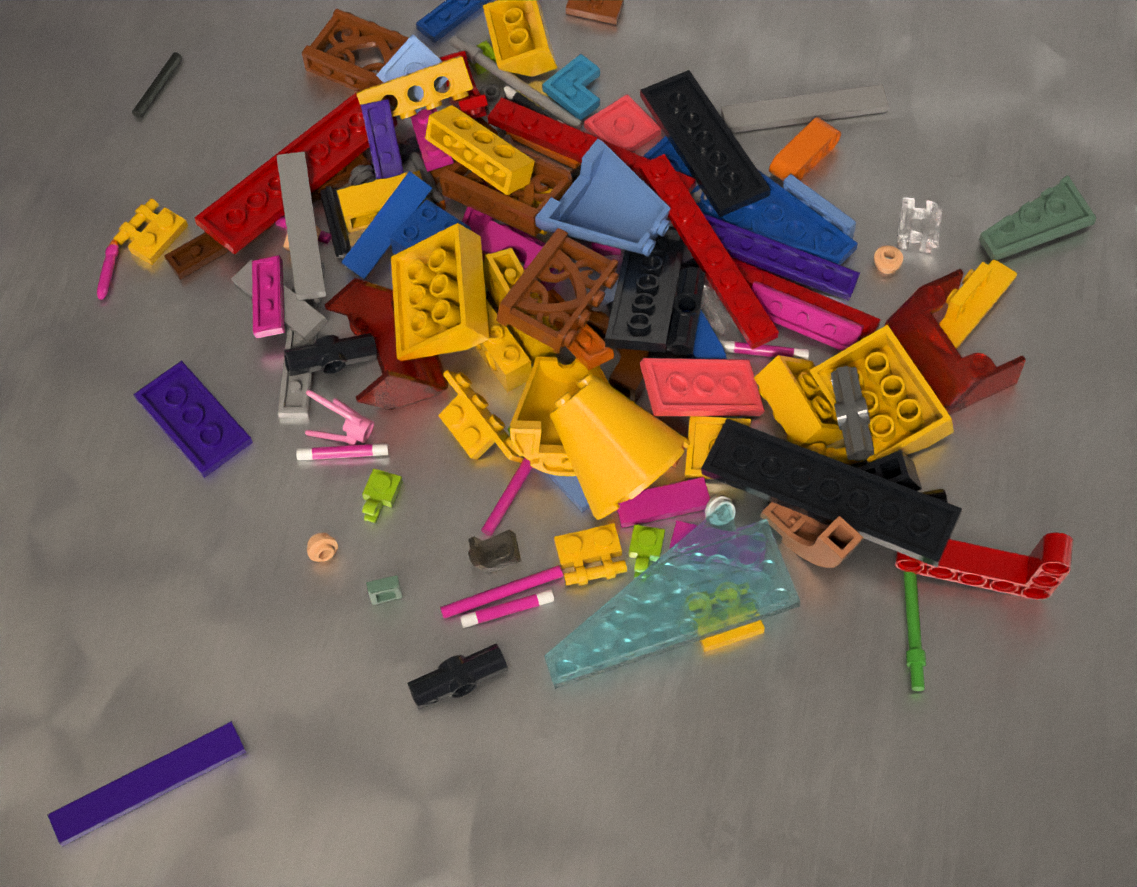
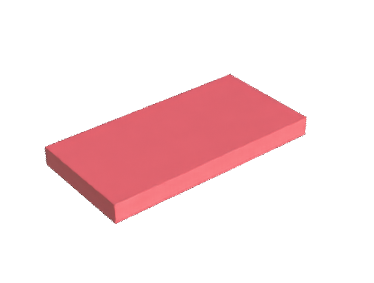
(701, 387)

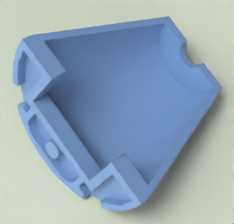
(608, 205)

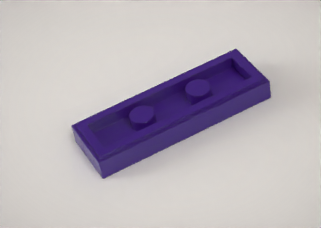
(382, 139)

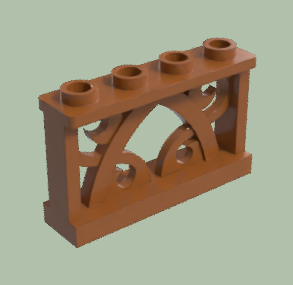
(361, 35)
(516, 213)
(555, 255)

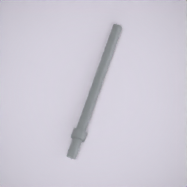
(476, 55)

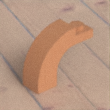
(810, 539)

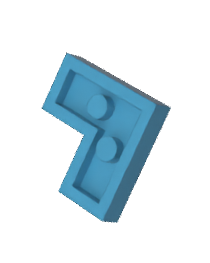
(569, 85)

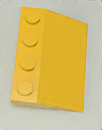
(439, 295)
(898, 398)

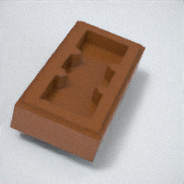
(598, 10)

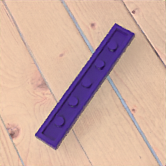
(785, 260)
(146, 784)

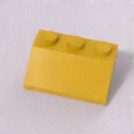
(520, 37)
(798, 402)

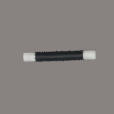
(519, 99)

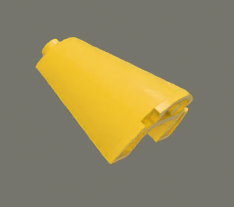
(532, 427)
(613, 444)

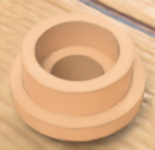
(888, 265)
(321, 547)

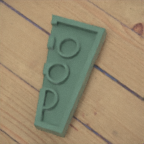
(1048, 217)

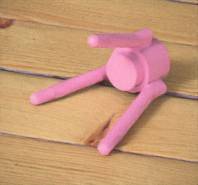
(357, 426)

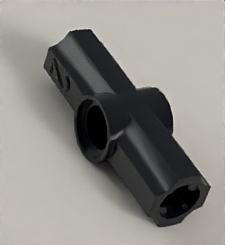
(685, 324)
(330, 354)
(457, 676)

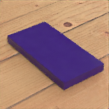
(193, 419)

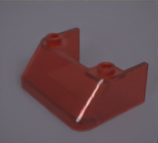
(953, 379)
(402, 382)

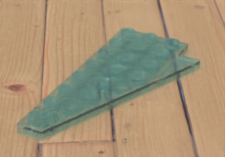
(696, 590)

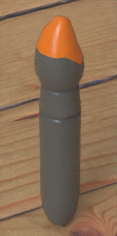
(436, 196)

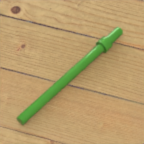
(915, 655)

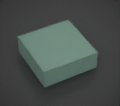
(384, 590)

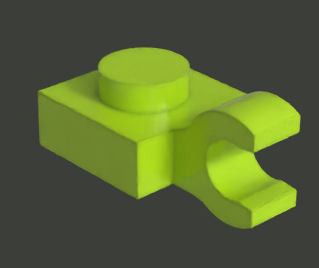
(379, 491)
(645, 546)

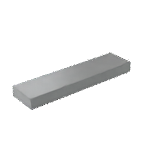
(297, 314)

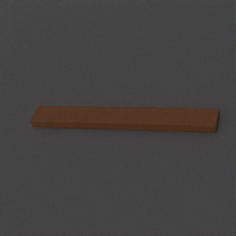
(206, 249)

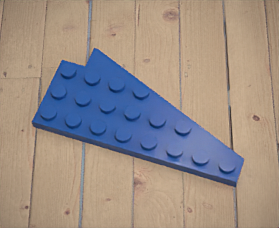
(775, 217)

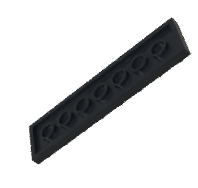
(829, 489)

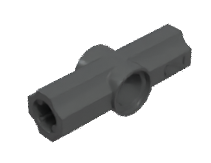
(852, 413)

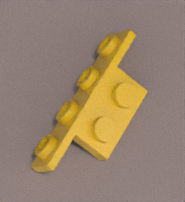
(975, 299)
(472, 421)

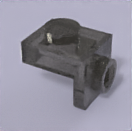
(494, 552)

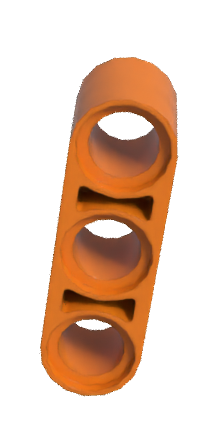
(805, 150)

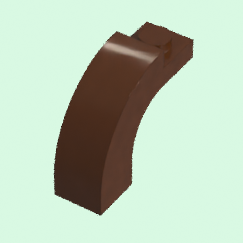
(627, 375)

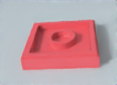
(623, 125)

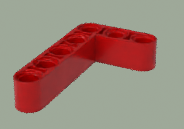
(1000, 570)

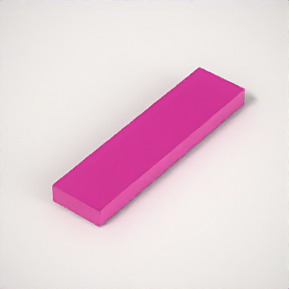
(807, 318)

